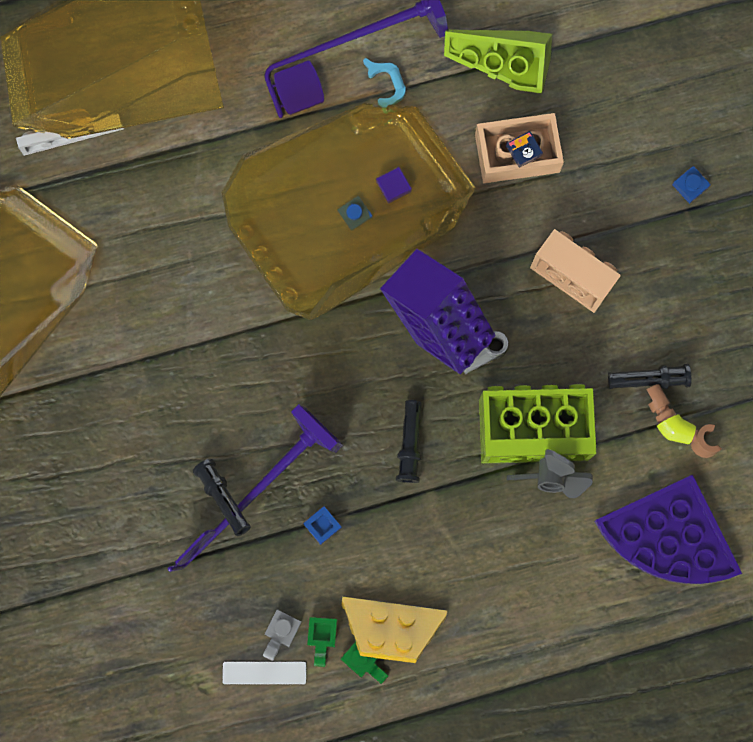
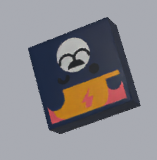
(524, 149)

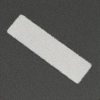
(264, 673)

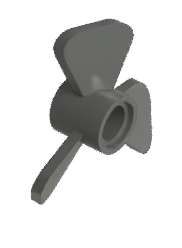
(558, 475)

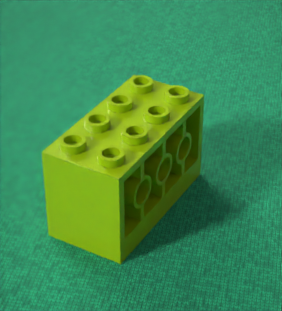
(527, 440)

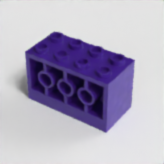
(438, 311)

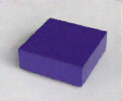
(393, 185)

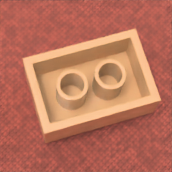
(497, 161)
(575, 270)

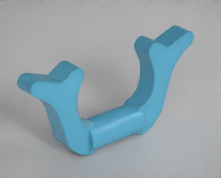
(393, 71)

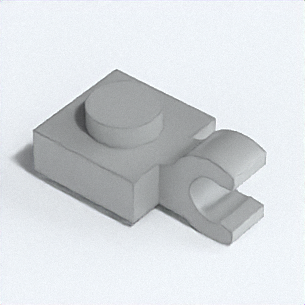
(282, 631)

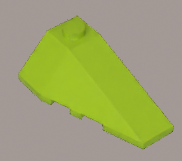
(510, 56)

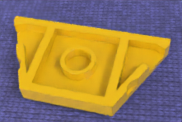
(391, 629)

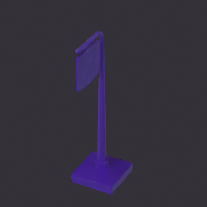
(300, 85)
(313, 433)

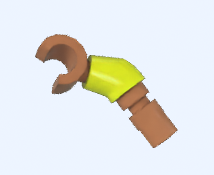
(678, 429)

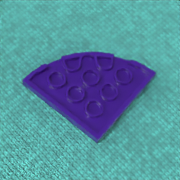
(671, 536)

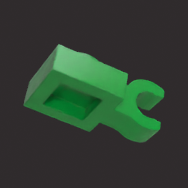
(321, 635)
(363, 664)

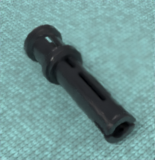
(664, 374)
(409, 454)
(216, 487)

